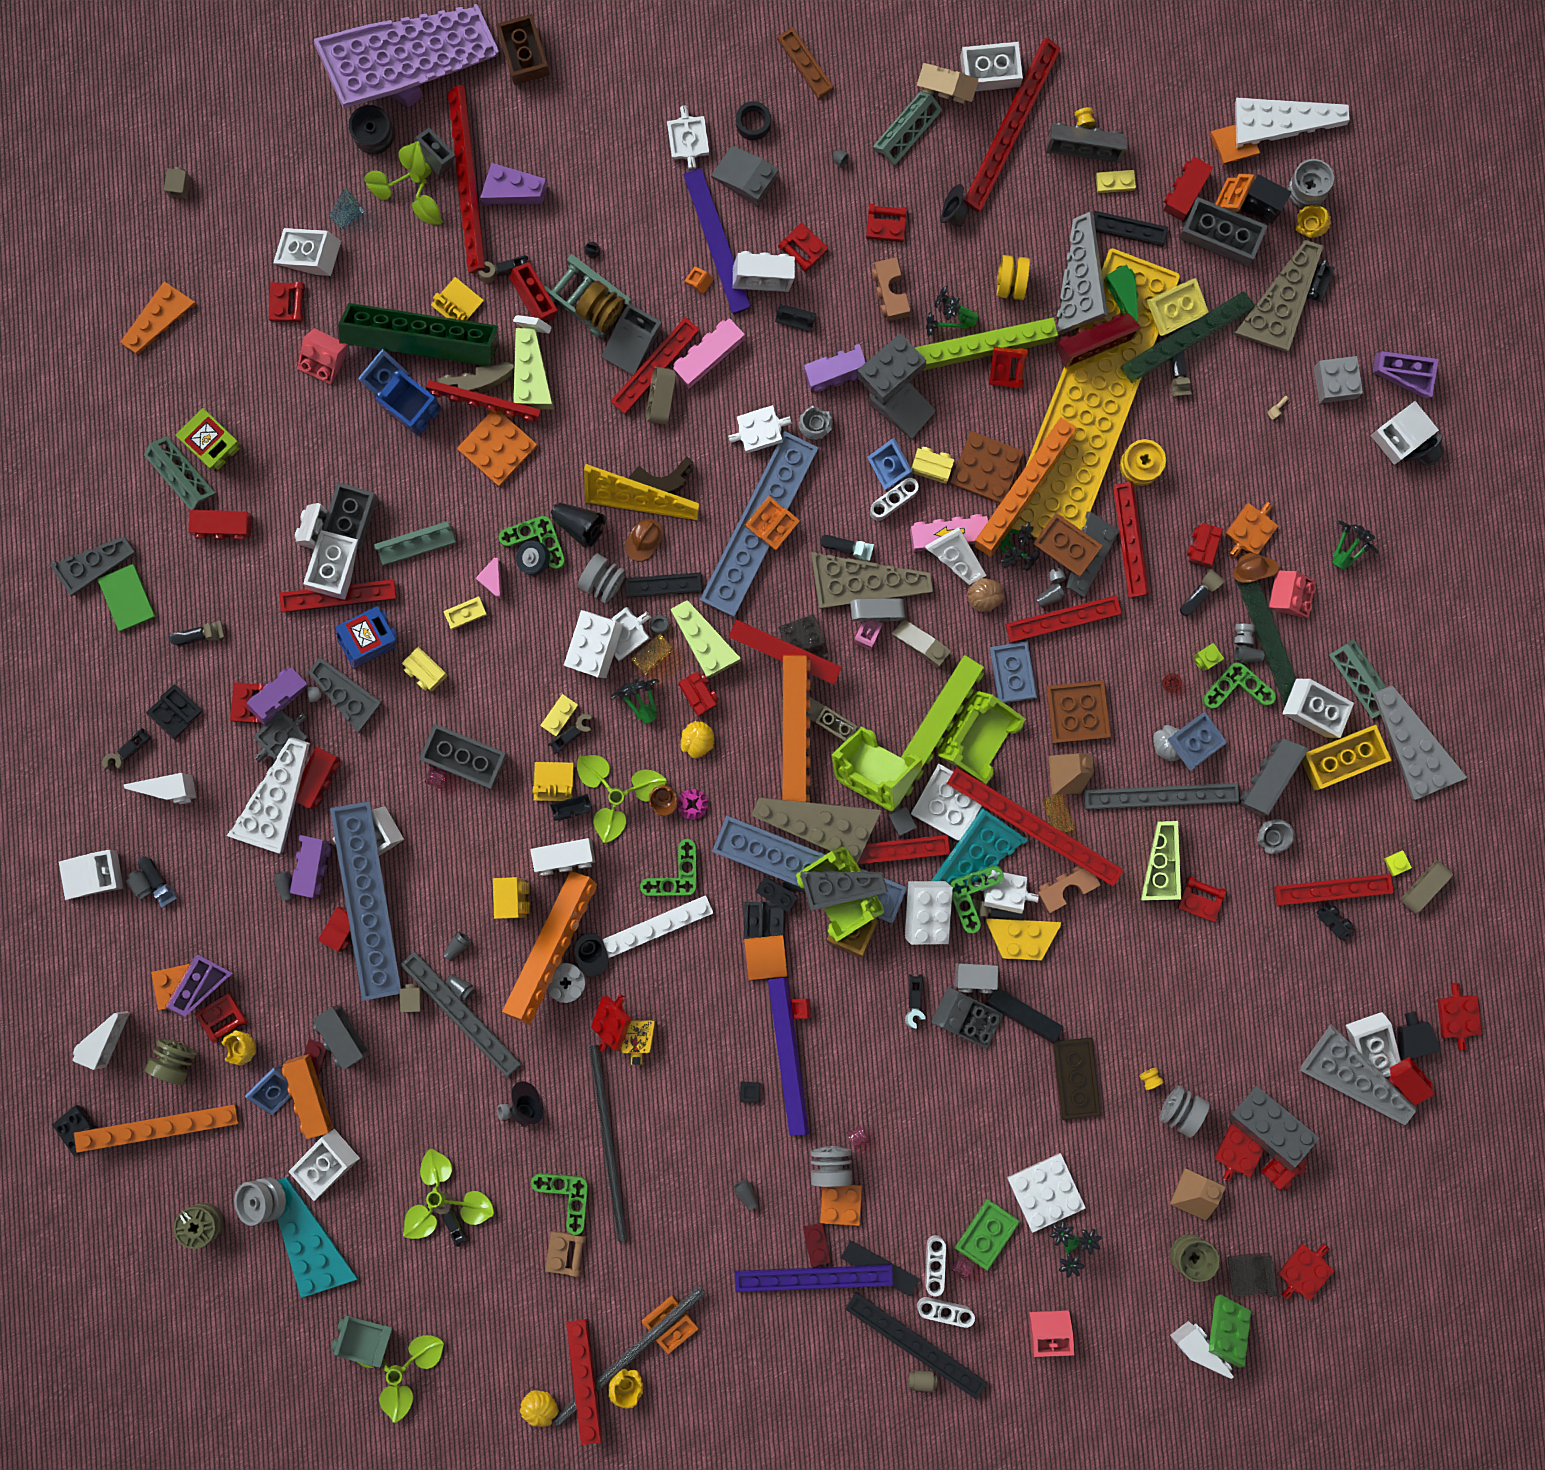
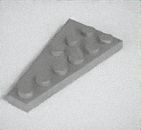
(1082, 281)
(1419, 754)
(1348, 1071)

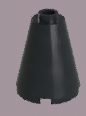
(579, 523)

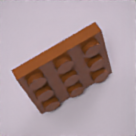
(986, 467)
(1078, 711)

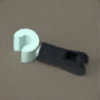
(861, 550)
(915, 1001)

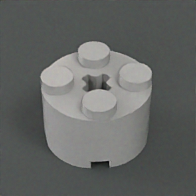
(575, 989)

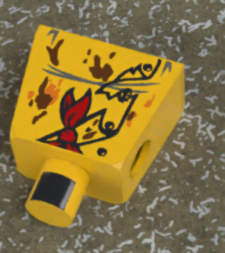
(638, 1040)

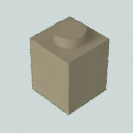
(177, 183)
(411, 998)

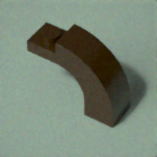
(671, 483)

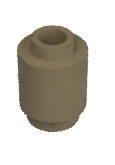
(922, 1381)

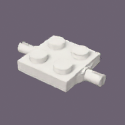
(688, 137)
(760, 429)
(632, 633)
(1008, 894)

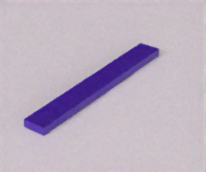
(715, 238)
(788, 1056)
(813, 1278)

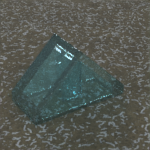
(345, 209)

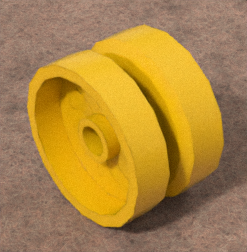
(1013, 277)
(1150, 454)

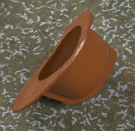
(644, 539)
(1254, 567)

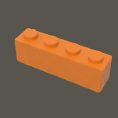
(307, 1096)

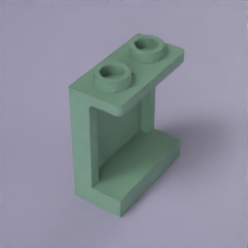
(361, 1341)

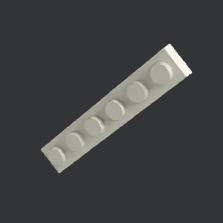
(657, 926)

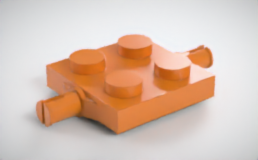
(1251, 529)

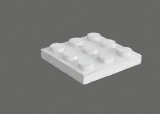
(945, 806)
(1046, 1192)

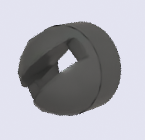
(840, 157)

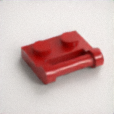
(886, 229)
(807, 242)
(280, 302)
(1001, 367)
(241, 694)
(1199, 905)
(217, 1012)

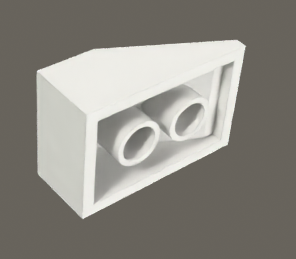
(308, 251)
(312, 522)
(331, 565)
(173, 787)
(385, 830)
(1375, 1041)
(99, 1045)
(324, 1164)

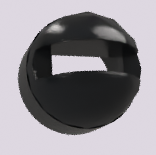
(590, 252)

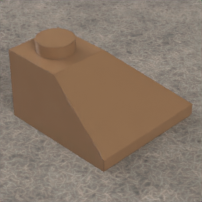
(1070, 772)
(1197, 1194)

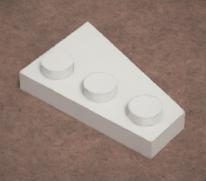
(958, 555)

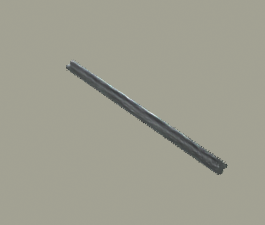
(607, 1140)
(635, 1351)

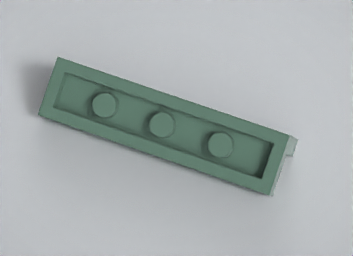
(903, 123)
(174, 473)
(416, 543)
(1365, 671)

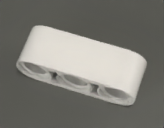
(898, 491)
(935, 1275)
(953, 1318)

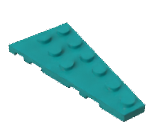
(980, 847)
(310, 1249)

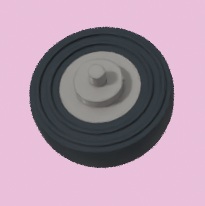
(532, 558)

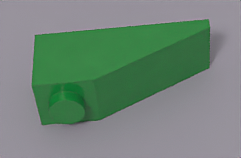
(1123, 289)

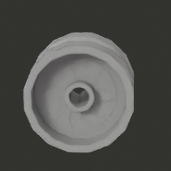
(260, 1201)

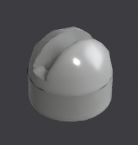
(1057, 577)
(314, 694)
(503, 1111)

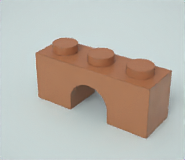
(894, 305)
(1052, 895)

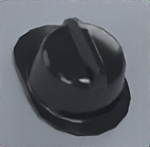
(955, 207)
(1428, 452)
(591, 954)
(526, 1104)

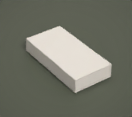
(532, 323)

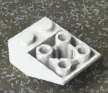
(1404, 432)
(91, 874)
(1193, 1344)

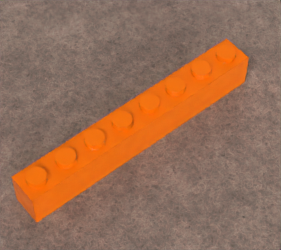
(1025, 487)
(794, 728)
(550, 948)

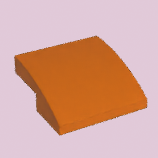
(1225, 142)
(1235, 192)
(771, 523)
(765, 957)
(677, 1332)

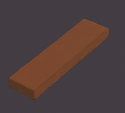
(805, 63)

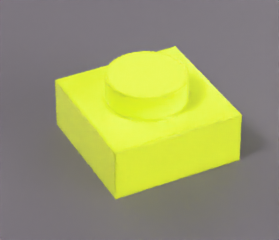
(1397, 863)

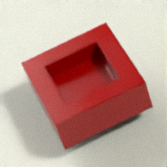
(800, 1008)

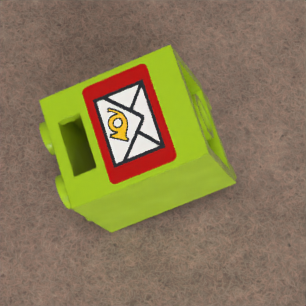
(203, 434)

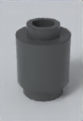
(139, 884)

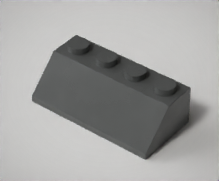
(1086, 142)
(1273, 777)

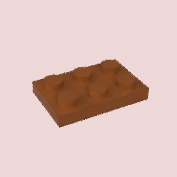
(1068, 544)

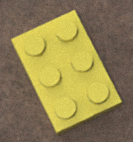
(1177, 306)

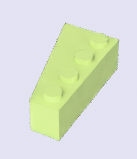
(530, 375)
(706, 644)
(1163, 868)

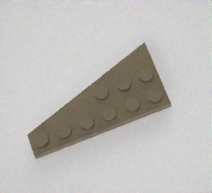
(1280, 308)
(849, 579)
(820, 823)

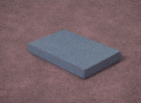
(1013, 672)
(1197, 741)

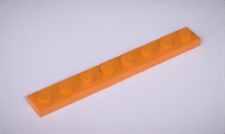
(156, 1128)

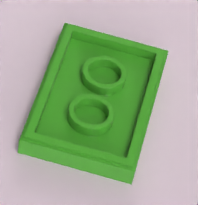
(126, 598)
(987, 1234)

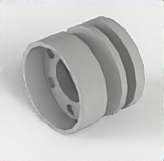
(1311, 174)
(604, 580)
(1182, 1110)
(831, 1167)

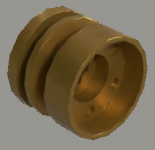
(598, 305)

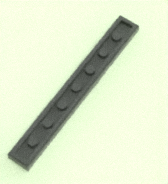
(1161, 796)
(461, 1014)

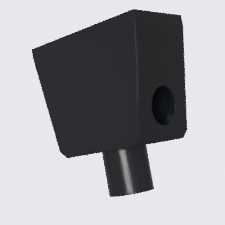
(1416, 1038)

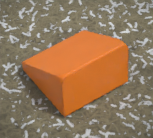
(699, 280)

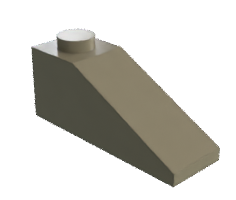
(921, 643)

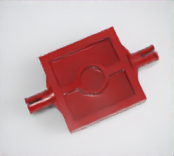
(1459, 1016)
(611, 1022)
(1238, 1153)
(1305, 1272)

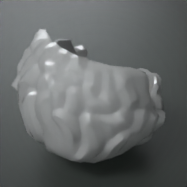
(815, 423)
(1162, 745)
(1275, 836)

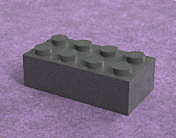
(1223, 231)
(463, 756)
(1273, 1128)

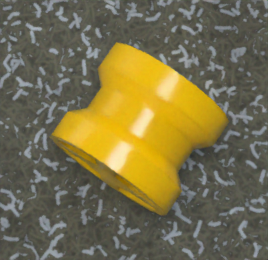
(1085, 117)
(1151, 1078)

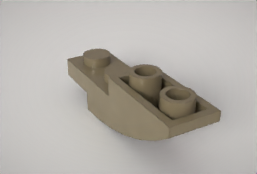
(485, 378)
(829, 720)

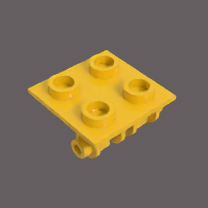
(456, 301)
(553, 781)

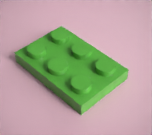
(1229, 1331)

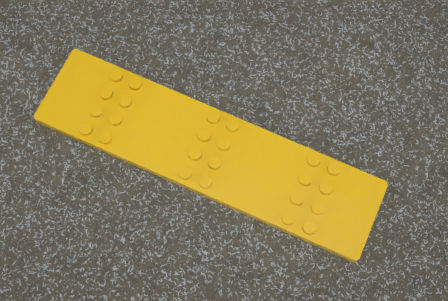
(1097, 401)

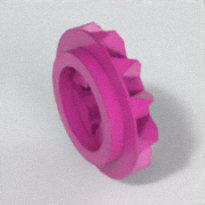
(693, 794)

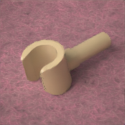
(1274, 412)

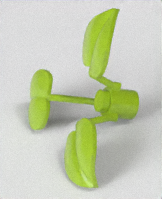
(411, 158)
(606, 821)
(437, 1169)
(398, 1400)

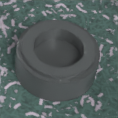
(659, 625)

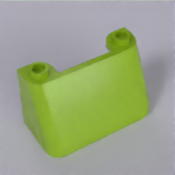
(979, 735)
(874, 770)
(850, 915)

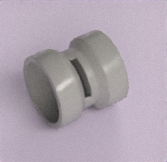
(1244, 634)

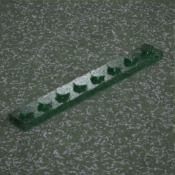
(1187, 337)
(1268, 638)

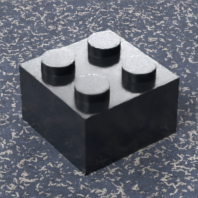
(1265, 199)

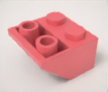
(321, 355)
(1292, 593)
(1051, 1333)

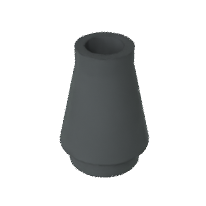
(1051, 595)
(1247, 654)
(283, 884)
(456, 946)
(460, 987)
(745, 1193)

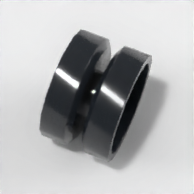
(371, 129)

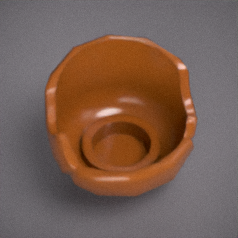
(663, 800)

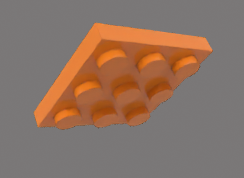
(497, 447)

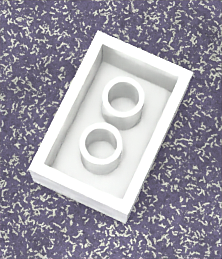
(993, 64)
(763, 271)
(593, 644)
(1318, 708)
(563, 856)
(928, 912)

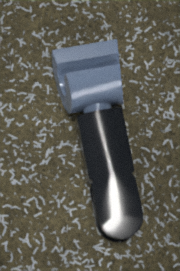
(164, 893)

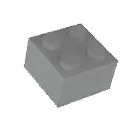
(1338, 379)
(976, 977)

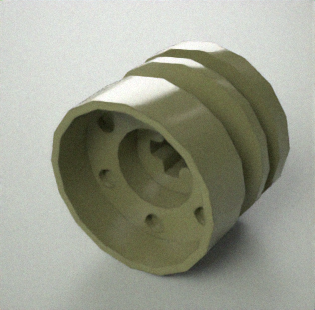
(169, 1064)
(209, 1221)
(1203, 1264)

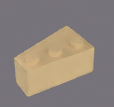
(947, 83)

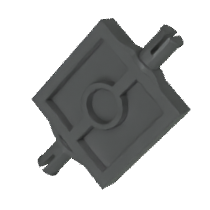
(277, 732)

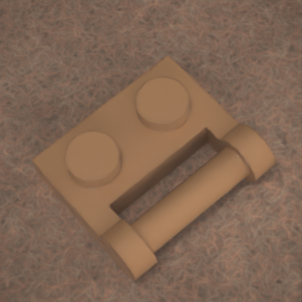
(558, 1253)

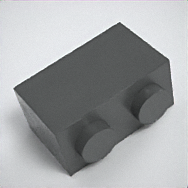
(435, 151)

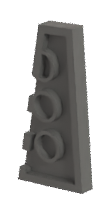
(1105, 535)
(85, 568)
(346, 695)
(834, 888)

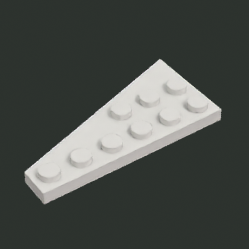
(1280, 119)
(271, 807)

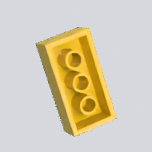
(1345, 757)
(510, 898)

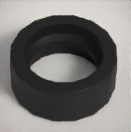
(753, 134)

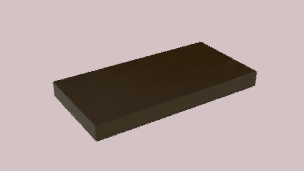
(1076, 1078)

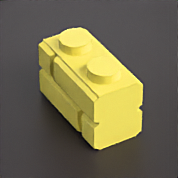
(932, 465)
(425, 669)

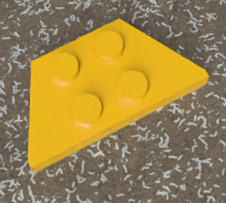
(1022, 938)

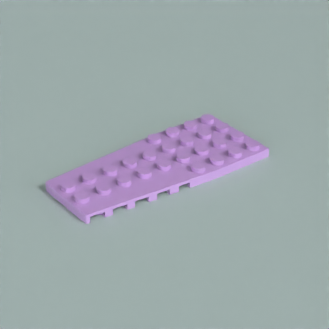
(403, 54)

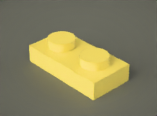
(1115, 181)
(465, 613)
(559, 715)

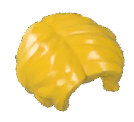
(1313, 221)
(697, 739)
(240, 1047)
(626, 1388)
(538, 1408)

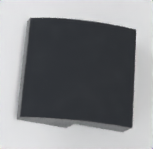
(174, 712)
(763, 920)

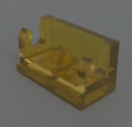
(652, 654)
(1058, 813)

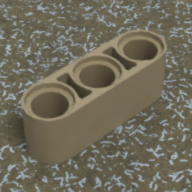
(660, 395)
(1426, 887)

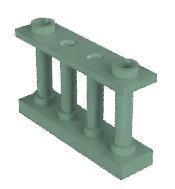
(590, 276)

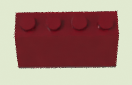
(1098, 339)

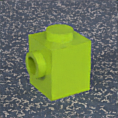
(1208, 657)

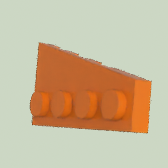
(160, 312)

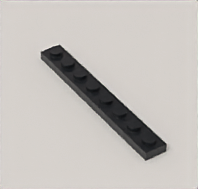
(916, 1345)

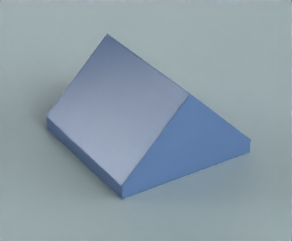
(380, 372)
(890, 464)
(270, 1091)

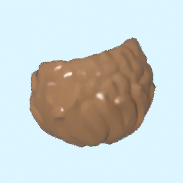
(985, 595)

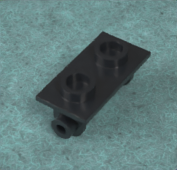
(1320, 281)
(795, 317)
(577, 805)
(776, 894)
(1341, 927)

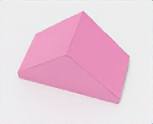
(491, 578)
(867, 634)

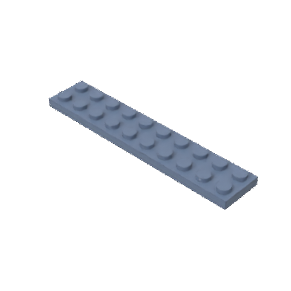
(745, 550)
(784, 858)
(365, 900)

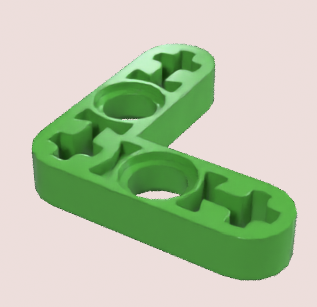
(536, 532)
(1240, 680)
(683, 877)
(965, 895)
(568, 1189)

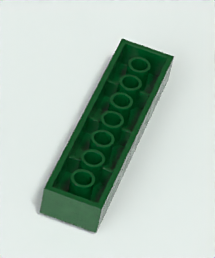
(418, 334)

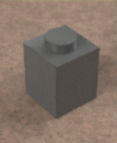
(901, 820)

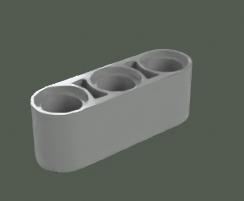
(877, 610)

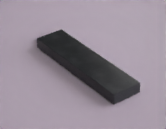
(1130, 228)
(663, 585)
(1024, 1015)
(860, 1256)

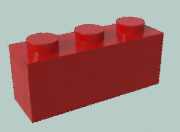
(1187, 188)
(532, 292)
(220, 524)
(316, 777)

